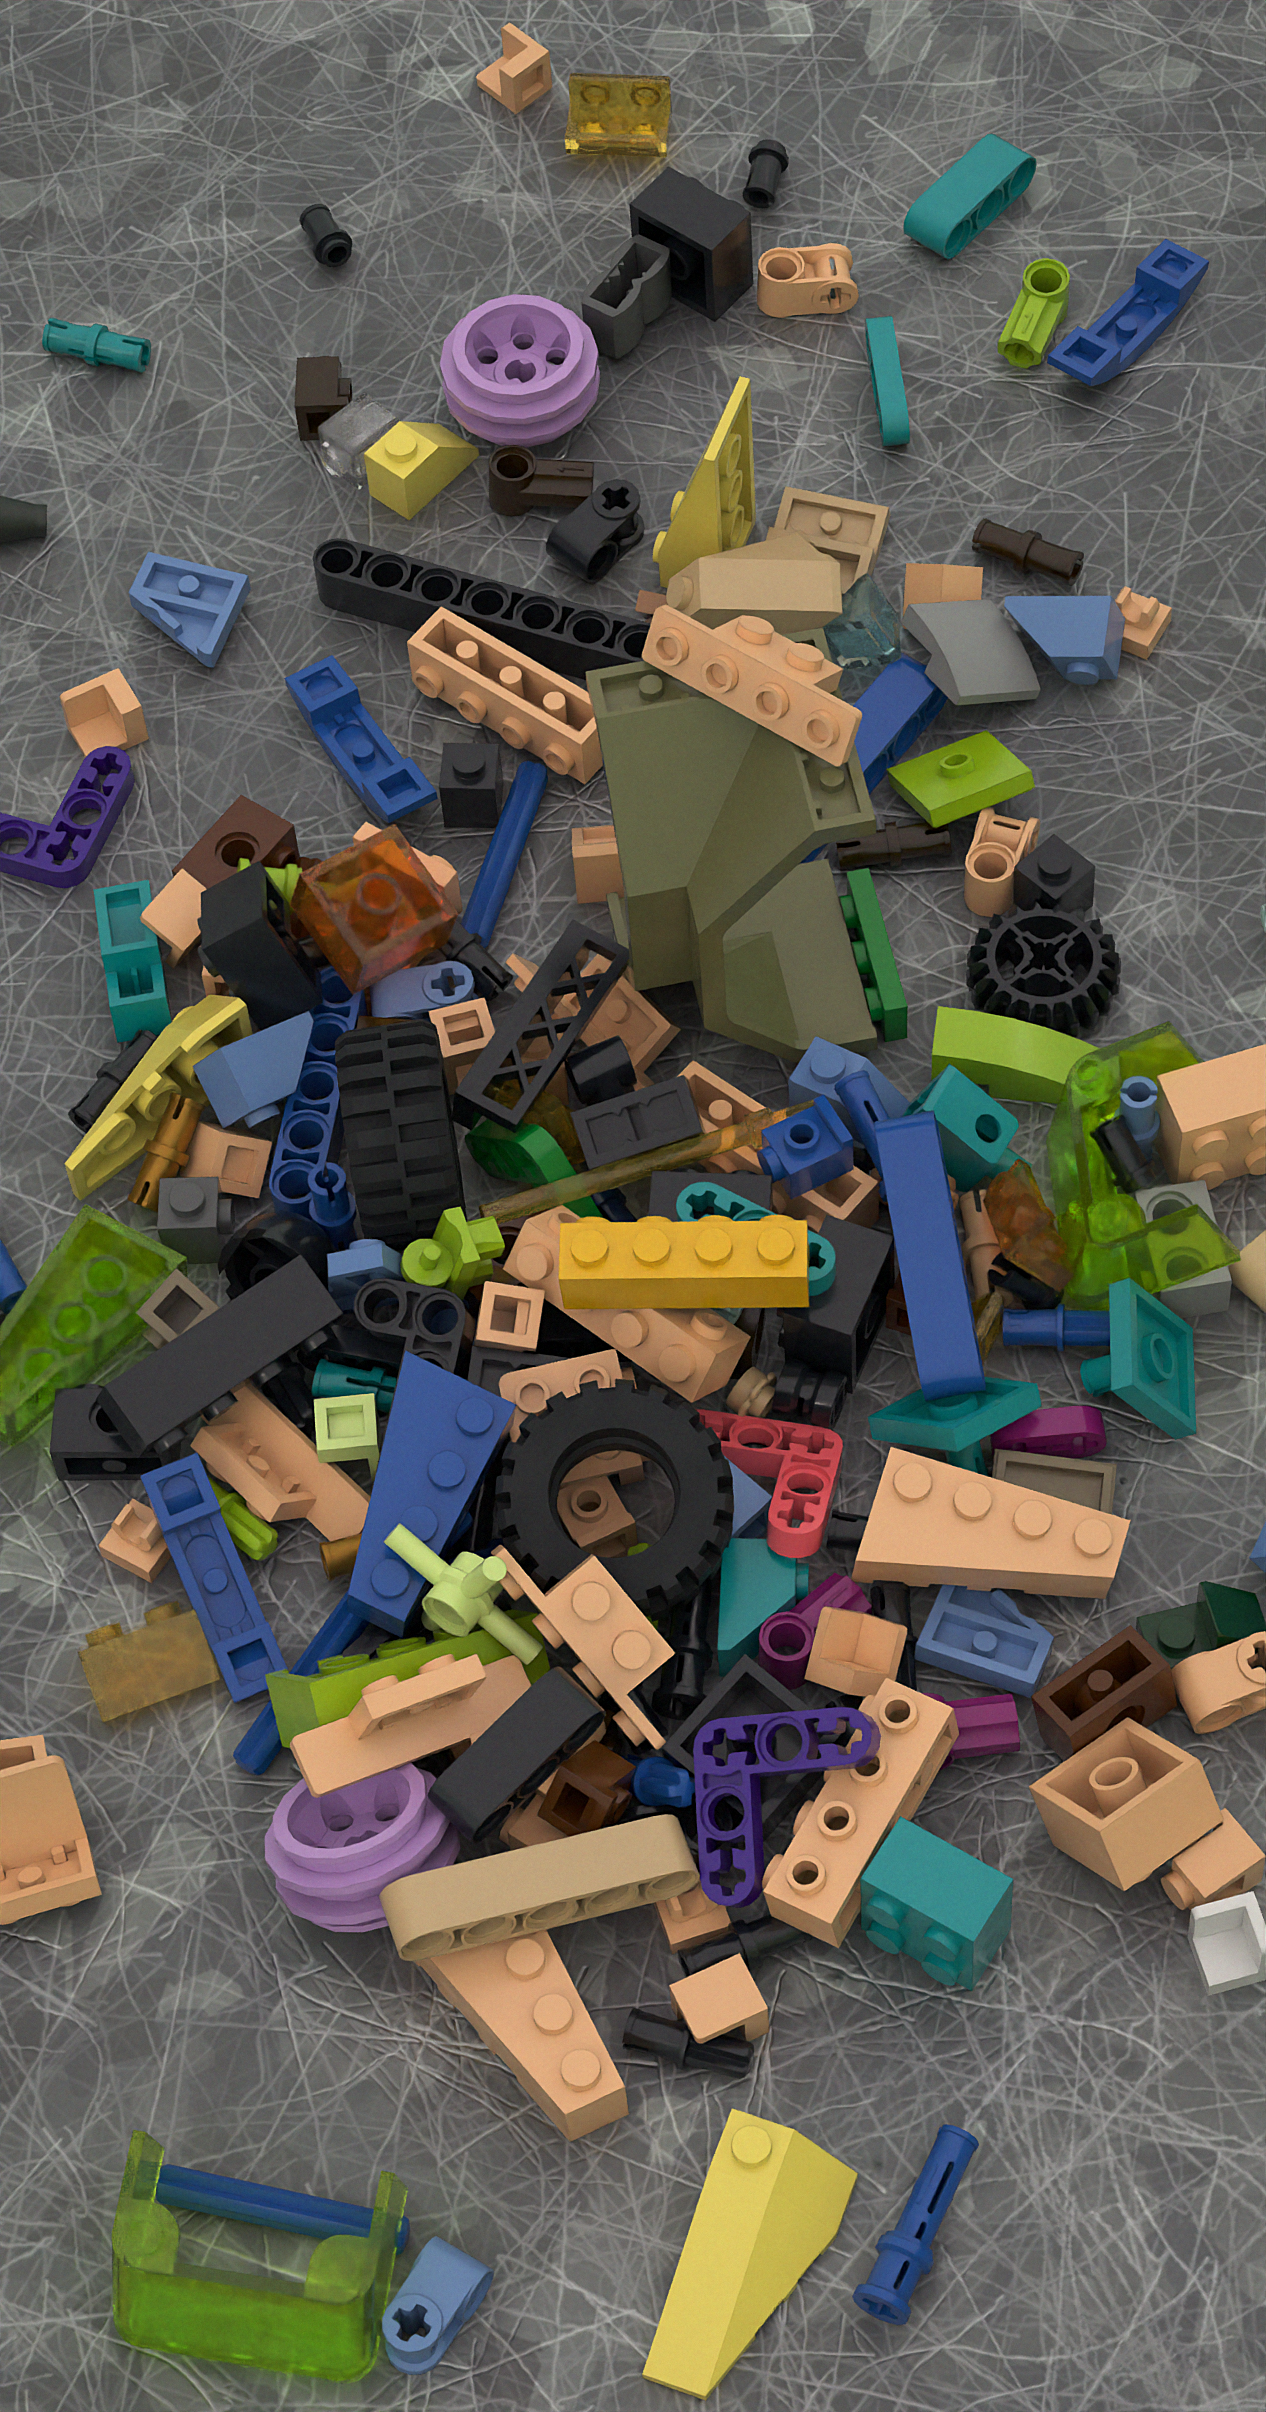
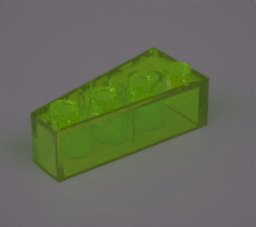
(76, 1314)

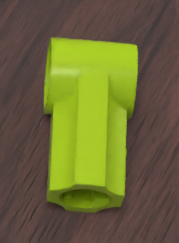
(1036, 313)

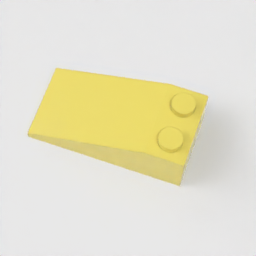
(720, 497)

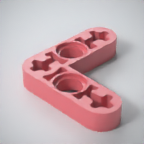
(799, 1458)

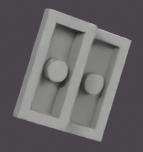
(972, 652)

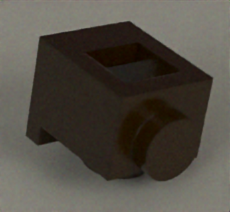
(319, 393)

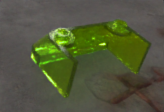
(1108, 1229)
(247, 2320)

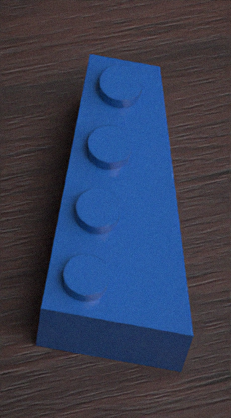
(428, 1474)

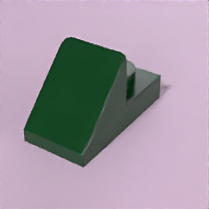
(1214, 1621)

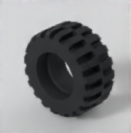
(398, 1130)
(619, 1421)

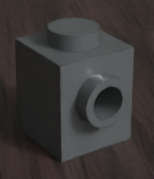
(194, 1217)

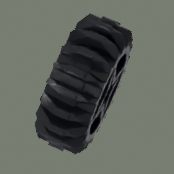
(1044, 951)

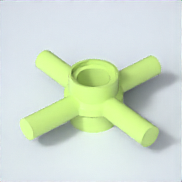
(463, 1594)

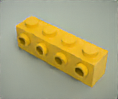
(684, 1263)

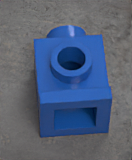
(807, 1149)

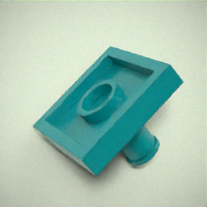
(1147, 1360)
(956, 1421)

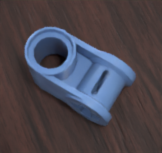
(420, 989)
(437, 2296)

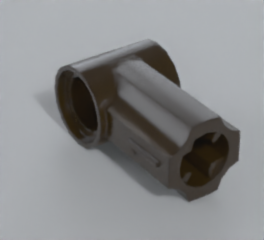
(523, 481)

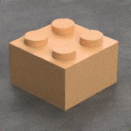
(1214, 1119)
(1126, 1803)

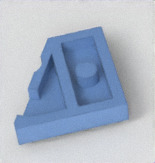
(190, 602)
(360, 1264)
(985, 1639)

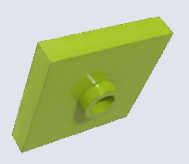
(960, 778)

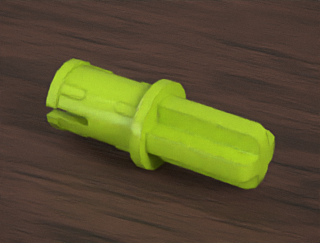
(245, 1528)

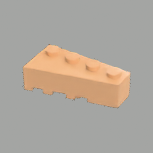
(983, 1534)
(537, 2025)

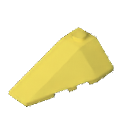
(141, 1101)
(754, 2233)

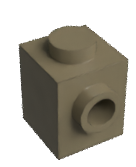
(174, 1309)

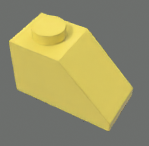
(415, 465)

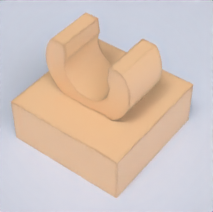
(1144, 622)
(136, 1542)
(691, 1918)

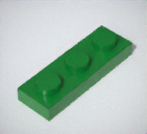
(874, 955)

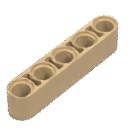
(538, 1887)

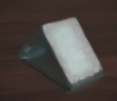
(867, 628)

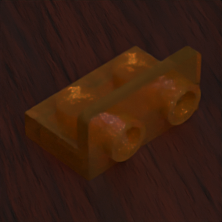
(1027, 1226)

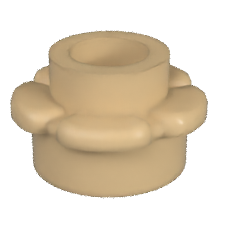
(752, 1394)

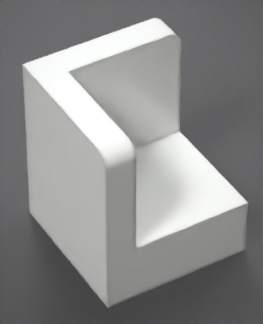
(1229, 1942)

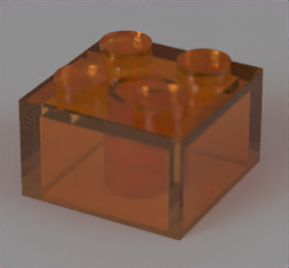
(373, 908)

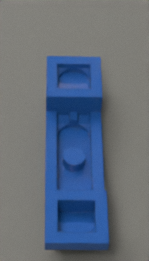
(1135, 320)
(356, 742)
(213, 1576)

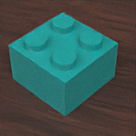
(935, 1905)

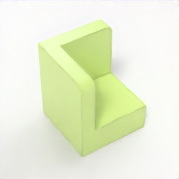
(348, 1429)

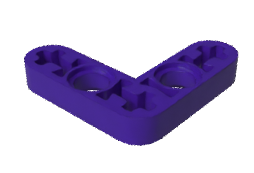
(52, 841)
(742, 1779)

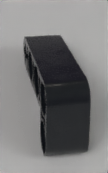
(413, 1324)

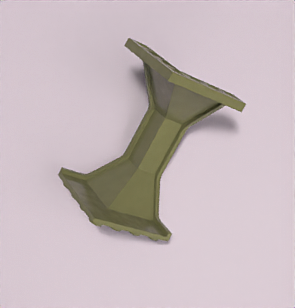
(710, 858)

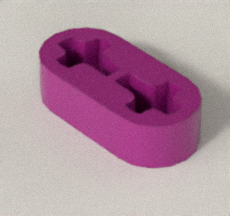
(1054, 1432)

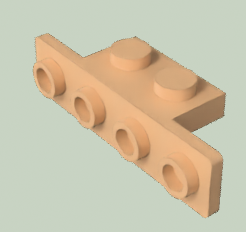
(758, 676)
(623, 1013)
(279, 1468)
(602, 1630)
(408, 1720)

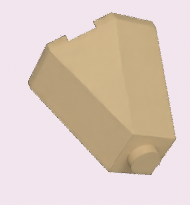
(772, 580)

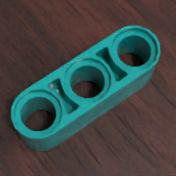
(969, 196)

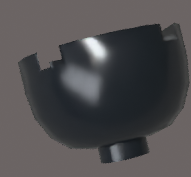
(271, 1243)

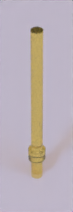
(638, 1166)

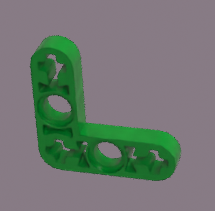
(524, 1157)

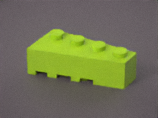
(332, 1694)

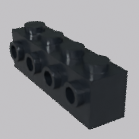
(219, 1357)

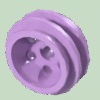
(501, 374)
(350, 1844)

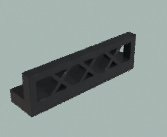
(532, 1019)

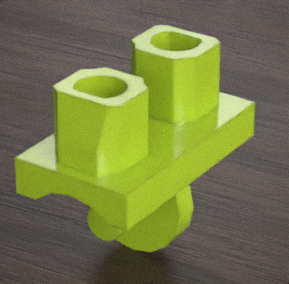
(456, 1254)

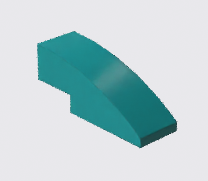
(131, 961)

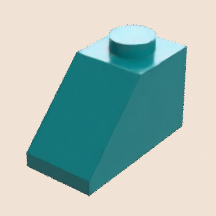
(752, 1589)

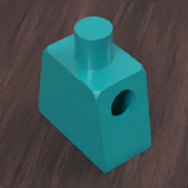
(970, 1127)

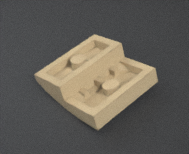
(839, 527)

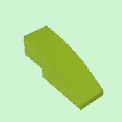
(1005, 1053)

